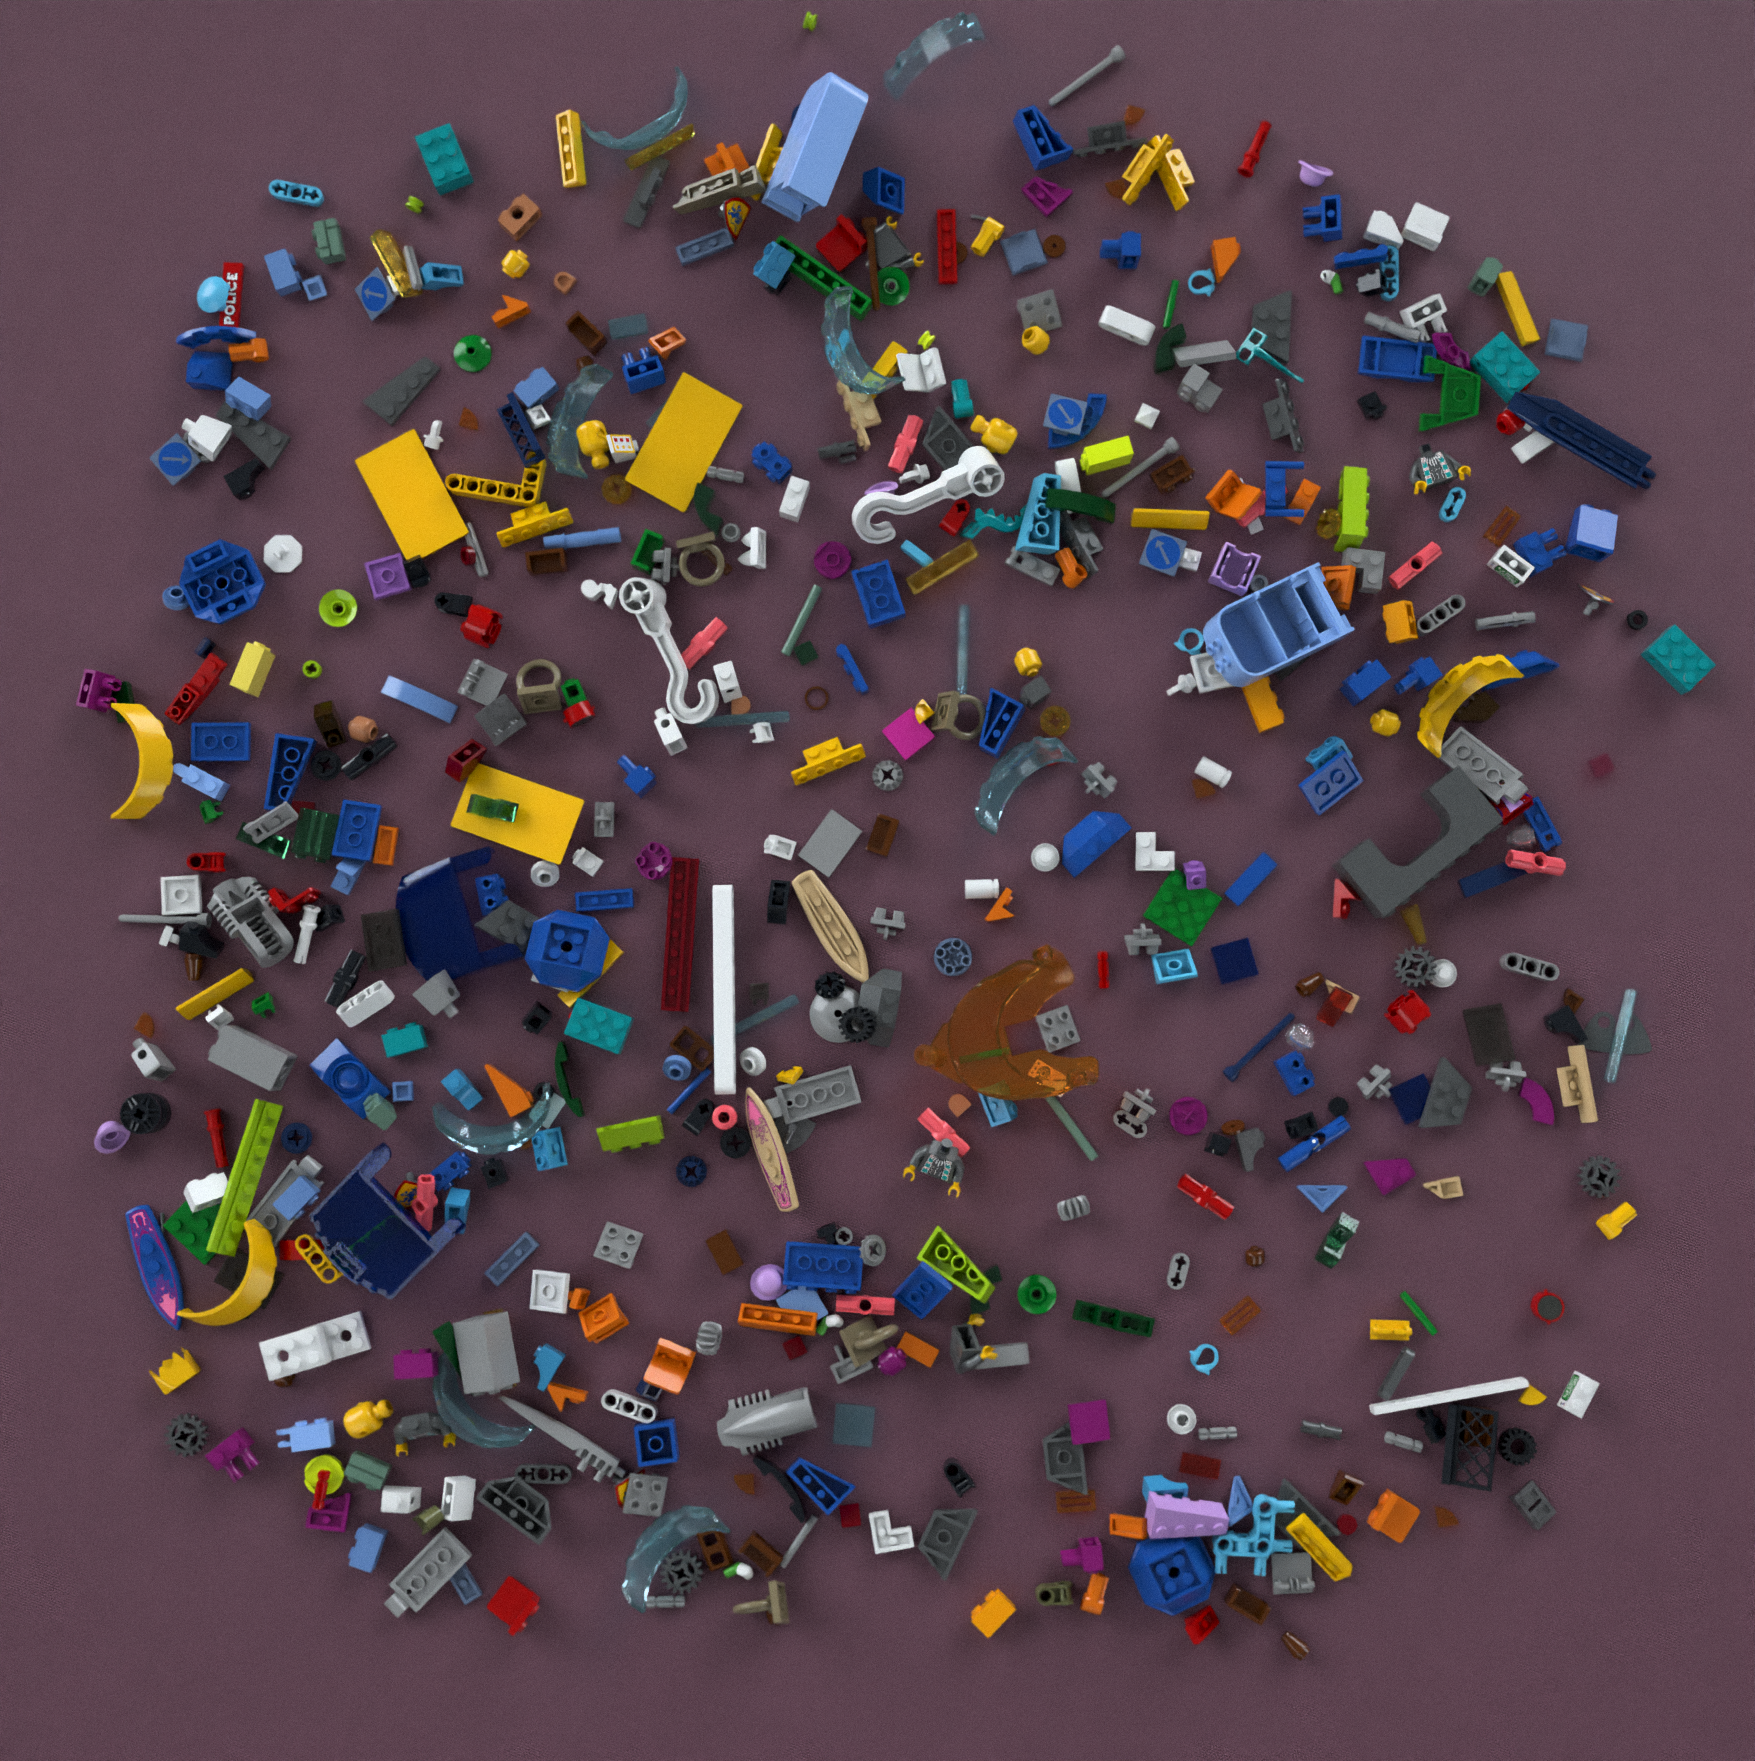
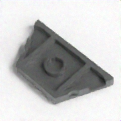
(1273, 320)
(945, 440)
(509, 924)
(1446, 1097)
(1064, 1460)
(1302, 1505)
(945, 1537)

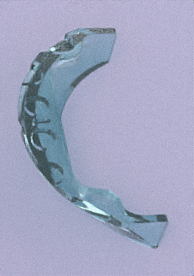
(929, 47)
(653, 131)
(842, 351)
(569, 415)
(1012, 771)
(494, 1138)
(464, 1419)
(658, 1542)

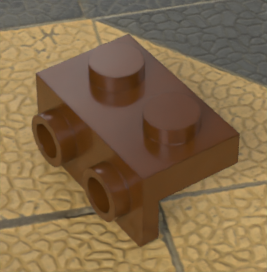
(1172, 474)
(1476, 1427)

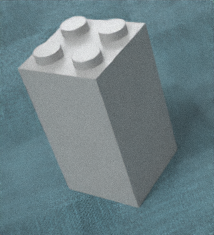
(252, 1057)
(486, 1353)

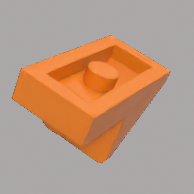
(515, 310)
(667, 342)
(998, 911)
(562, 1392)

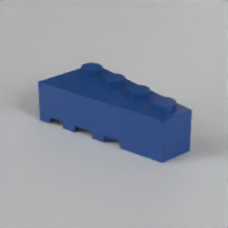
(287, 767)

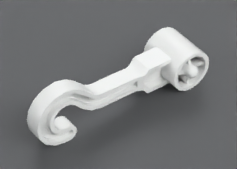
(975, 473)
(647, 601)

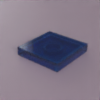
(1234, 961)
(1410, 1097)

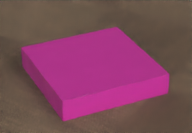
(907, 734)

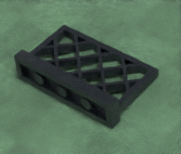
(1452, 1446)

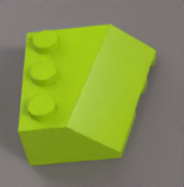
(631, 1134)

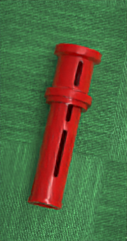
(1252, 156)
(215, 1128)

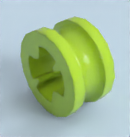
(810, 21)
(414, 204)
(313, 675)

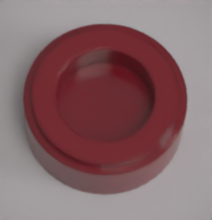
(468, 555)
(1346, 1524)

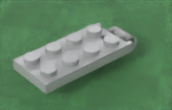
(1483, 767)
(814, 1095)
(267, 1214)
(427, 1572)

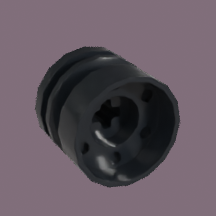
(156, 1114)

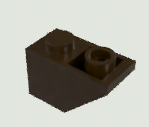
(1478, 710)
(329, 723)

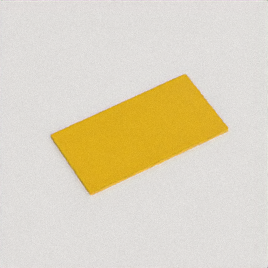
(683, 442)
(411, 496)
(542, 819)

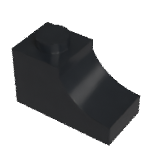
(242, 479)
(778, 902)
(197, 940)
(1564, 1021)

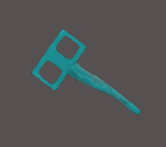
(1261, 353)
(989, 519)

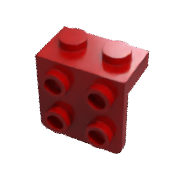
(842, 244)
(279, 899)
(514, 1604)

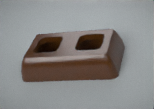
(690, 1053)
(721, 1546)

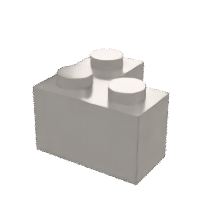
(1198, 389)
(1368, 565)

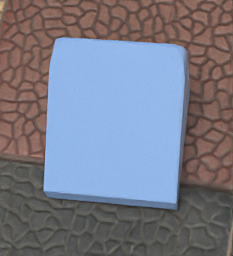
(314, 287)

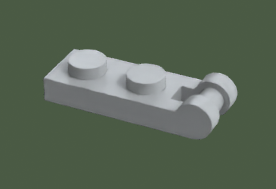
(1033, 567)
(271, 822)

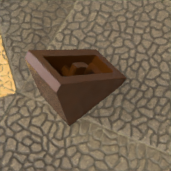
(1345, 1487)

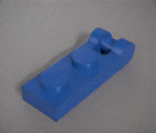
(1361, 257)
(851, 668)
(1542, 825)

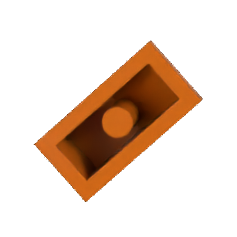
(1224, 256)
(1303, 499)

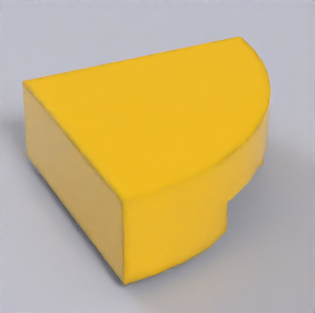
(923, 711)
(790, 1076)
(1531, 1396)

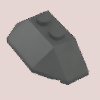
(882, 997)
(519, 1506)

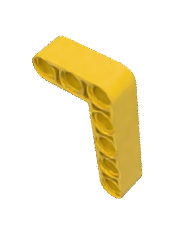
(503, 488)
(318, 1268)

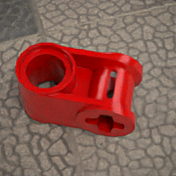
(953, 519)
(209, 862)

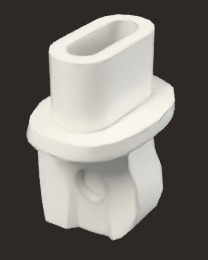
(433, 440)
(918, 474)
(1185, 683)

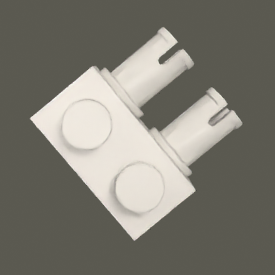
(1425, 310)

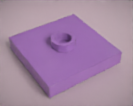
(388, 576)

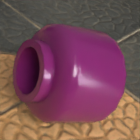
(892, 1361)

